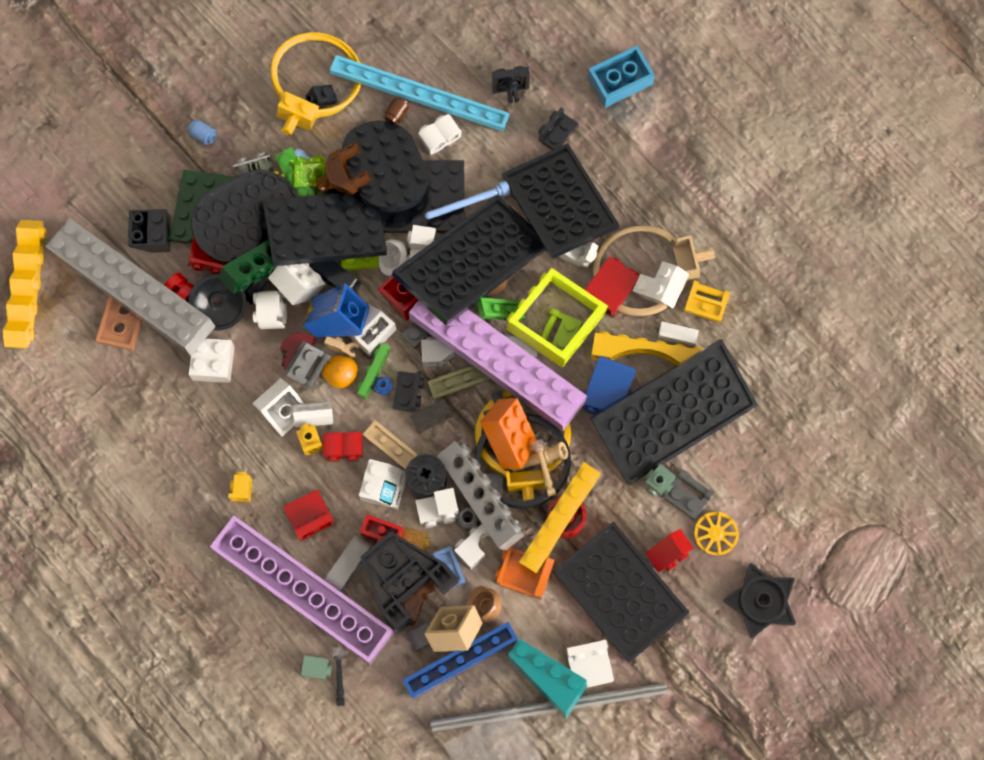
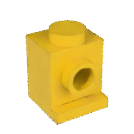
(312, 445)
(241, 487)

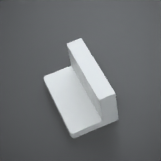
(677, 334)
(313, 413)

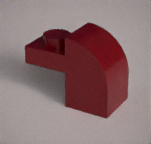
(291, 345)

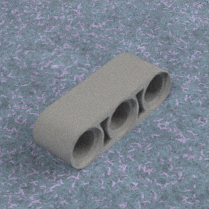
(348, 563)

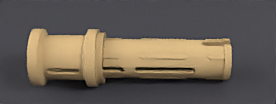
(550, 454)

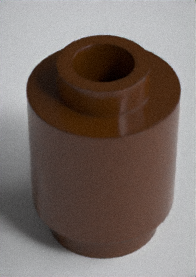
(396, 110)

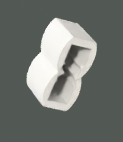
(439, 134)

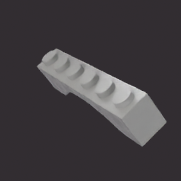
(437, 354)

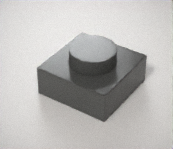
(414, 335)

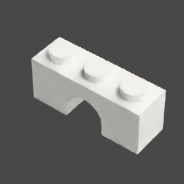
(468, 549)

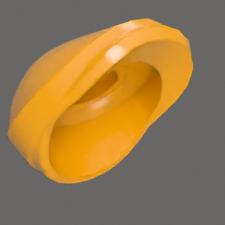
(340, 371)

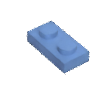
(448, 557)

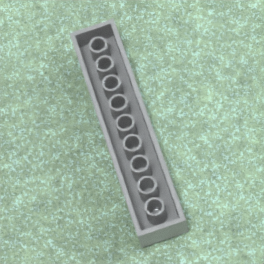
(130, 287)

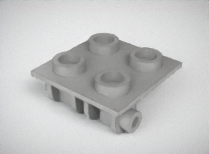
(261, 158)

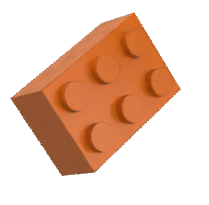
(509, 433)

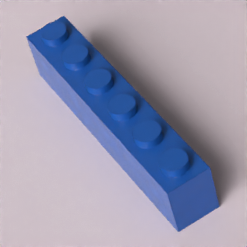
(460, 661)

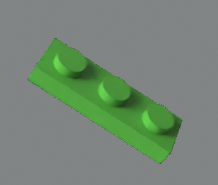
(283, 160)
(497, 308)
(373, 371)

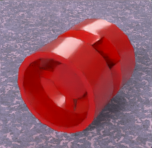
(179, 285)

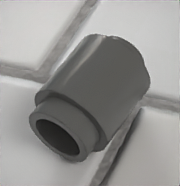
(467, 513)

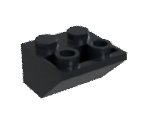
(149, 230)

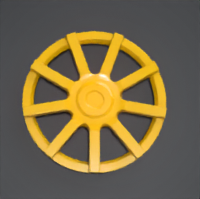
(716, 533)

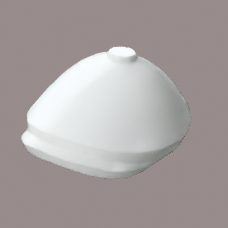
(395, 256)

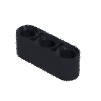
(334, 274)

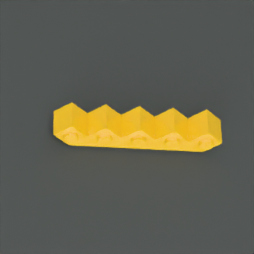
(24, 284)

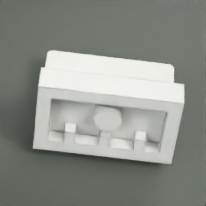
(591, 662)

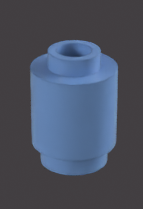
(202, 132)

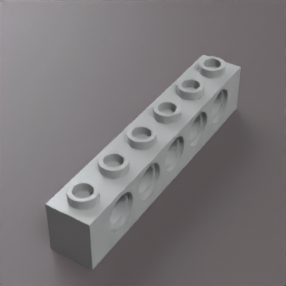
(451, 459)

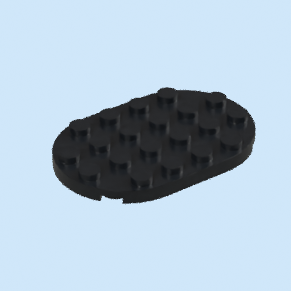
(392, 163)
(232, 215)

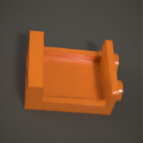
(519, 577)

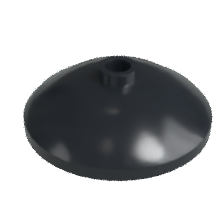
(224, 313)

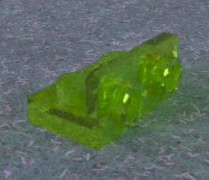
(307, 171)

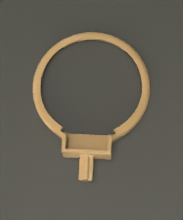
(684, 253)

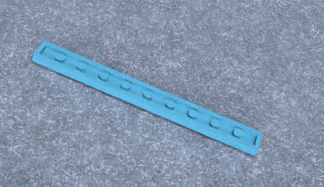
(419, 93)

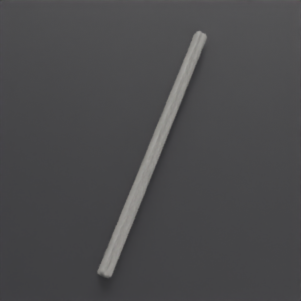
(546, 707)

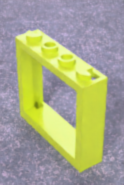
(538, 343)

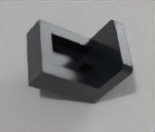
(321, 95)

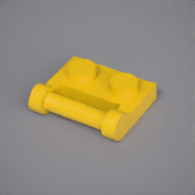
(704, 306)

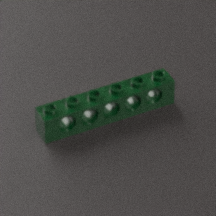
(247, 268)

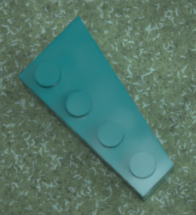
(552, 679)

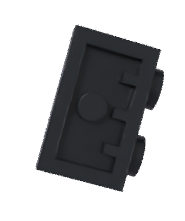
(557, 130)
(407, 391)

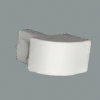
(582, 255)

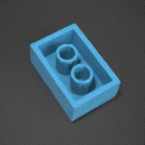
(621, 76)

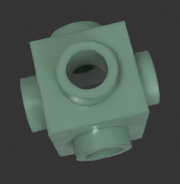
(663, 475)

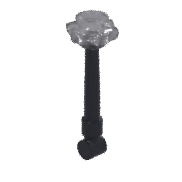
(339, 653)

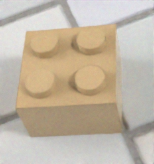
(453, 628)

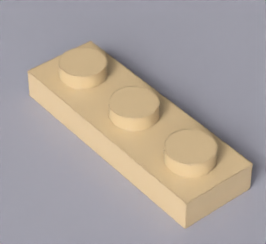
(389, 444)

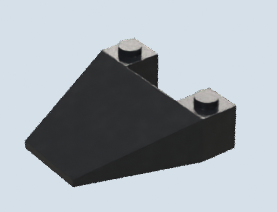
(398, 572)

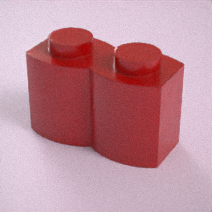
(343, 445)

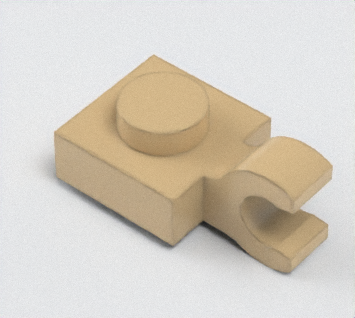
(336, 344)

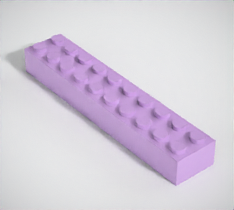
(505, 364)
(302, 590)

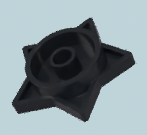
(774, 592)

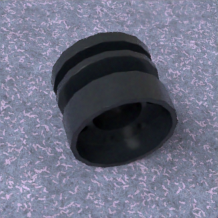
(417, 483)

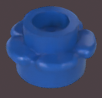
(382, 390)

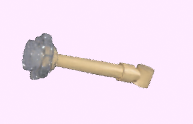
(539, 446)

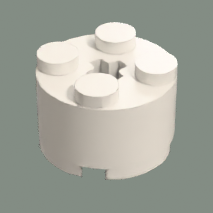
(270, 310)

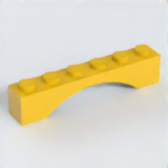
(621, 345)
(560, 517)

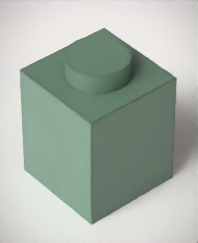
(316, 668)

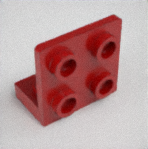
(308, 515)

